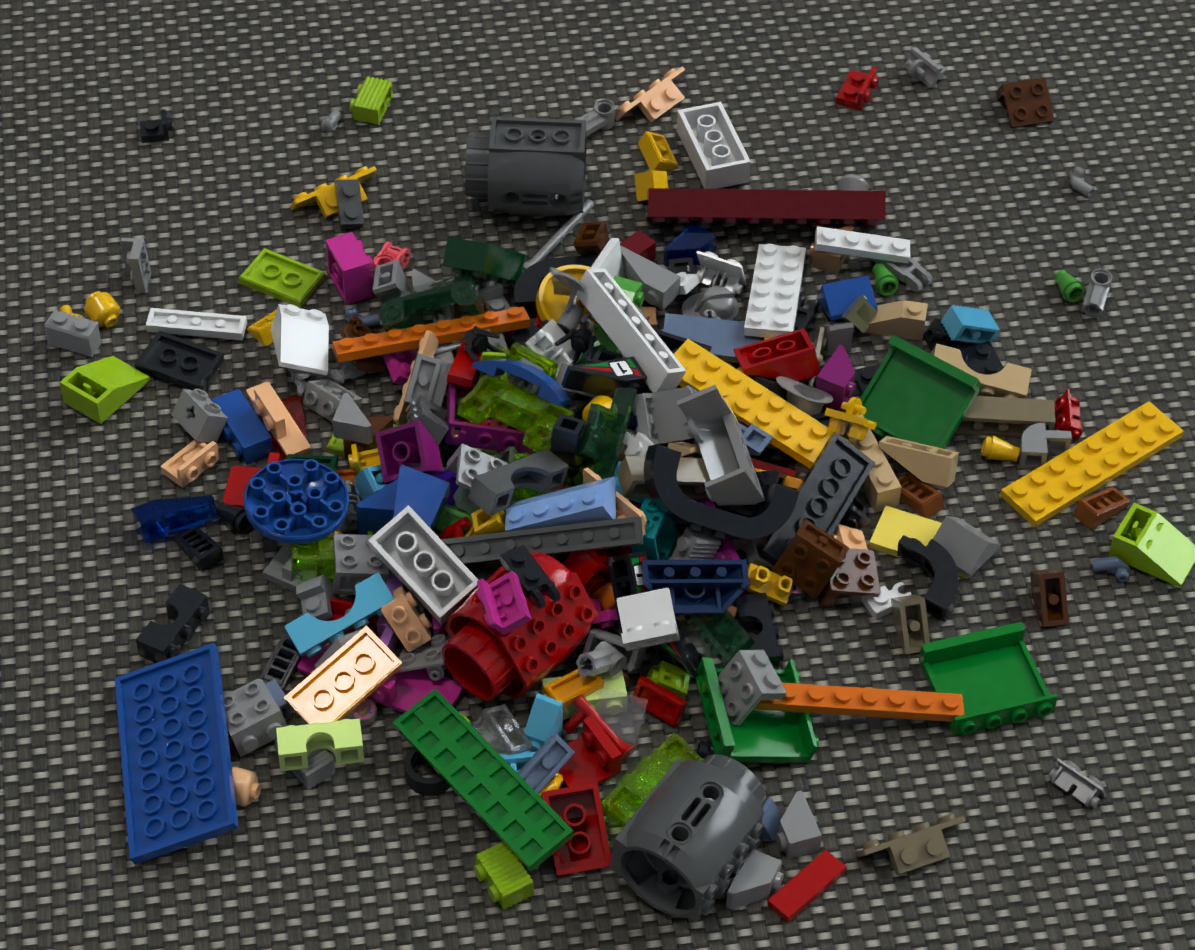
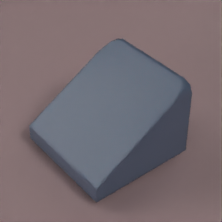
(770, 820)

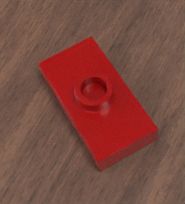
(661, 701)

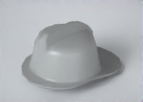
(715, 298)
(804, 397)

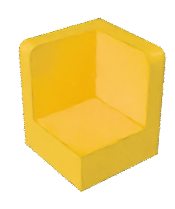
(648, 180)

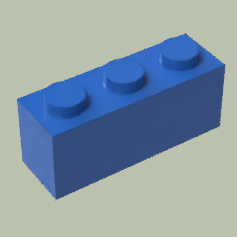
(243, 428)

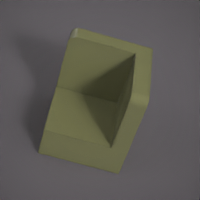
(859, 313)

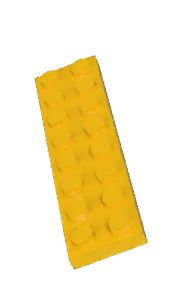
(791, 428)
(1091, 464)

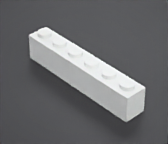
(630, 330)

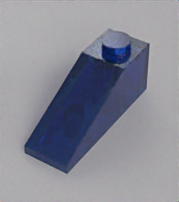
(173, 515)

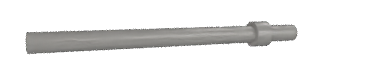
(558, 237)

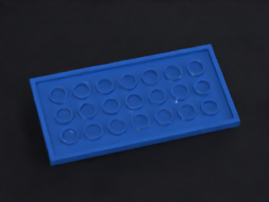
(175, 754)

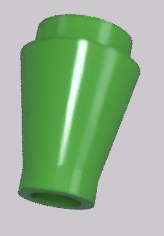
(885, 281)
(1070, 288)

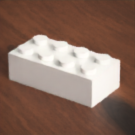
(713, 146)
(423, 564)

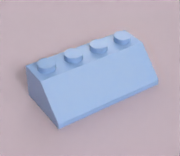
(568, 506)

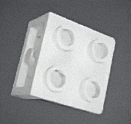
(647, 619)

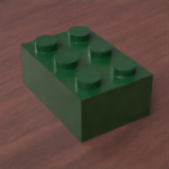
(483, 261)

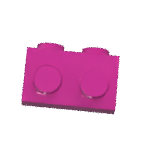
(503, 603)

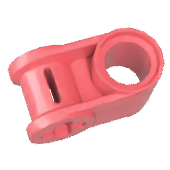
(391, 253)

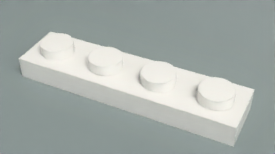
(862, 245)
(196, 323)

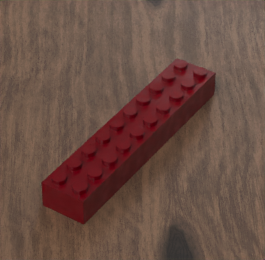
(769, 205)

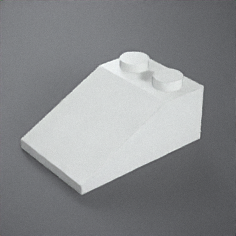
(301, 338)

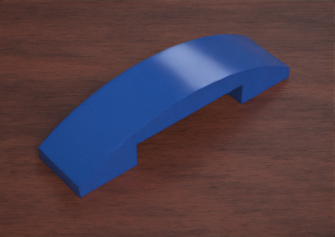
(549, 388)

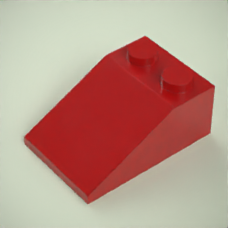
(784, 355)
(583, 813)

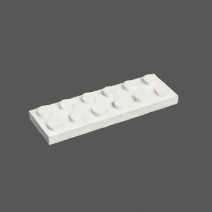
(775, 290)

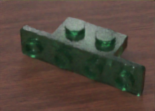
(606, 431)
(724, 633)

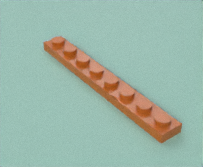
(445, 330)
(867, 702)

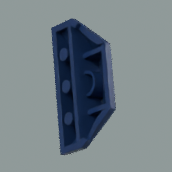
(697, 585)

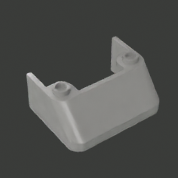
(722, 448)

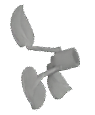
(567, 285)

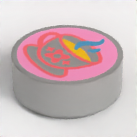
(366, 712)

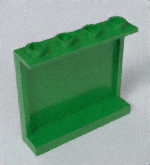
(918, 396)
(991, 674)
(764, 734)

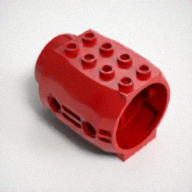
(514, 662)

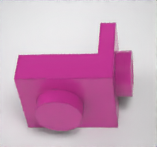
(606, 618)

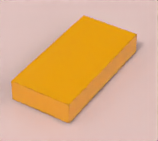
(572, 686)

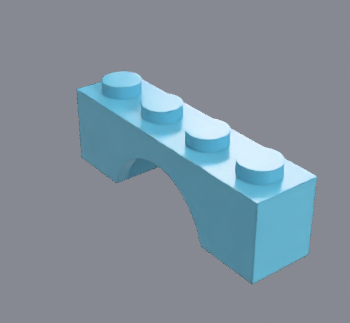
(311, 633)

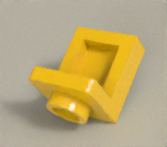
(363, 459)

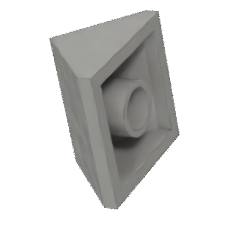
(965, 544)

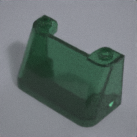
(460, 289)

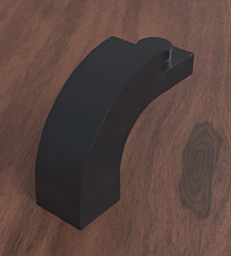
(942, 570)

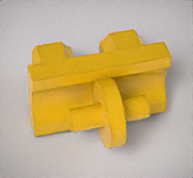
(859, 425)
(768, 582)

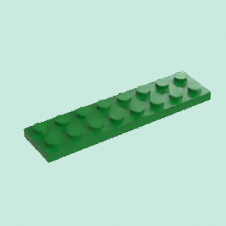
(484, 779)

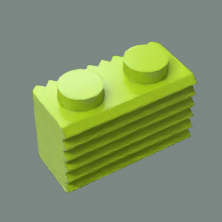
(371, 100)
(504, 875)

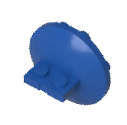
(296, 501)

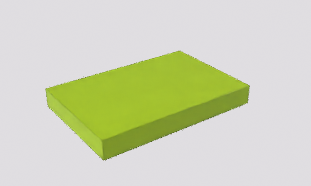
(282, 277)

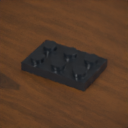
(179, 361)

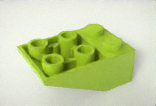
(101, 387)
(1153, 545)

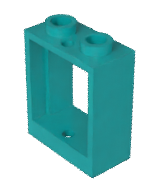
(659, 535)

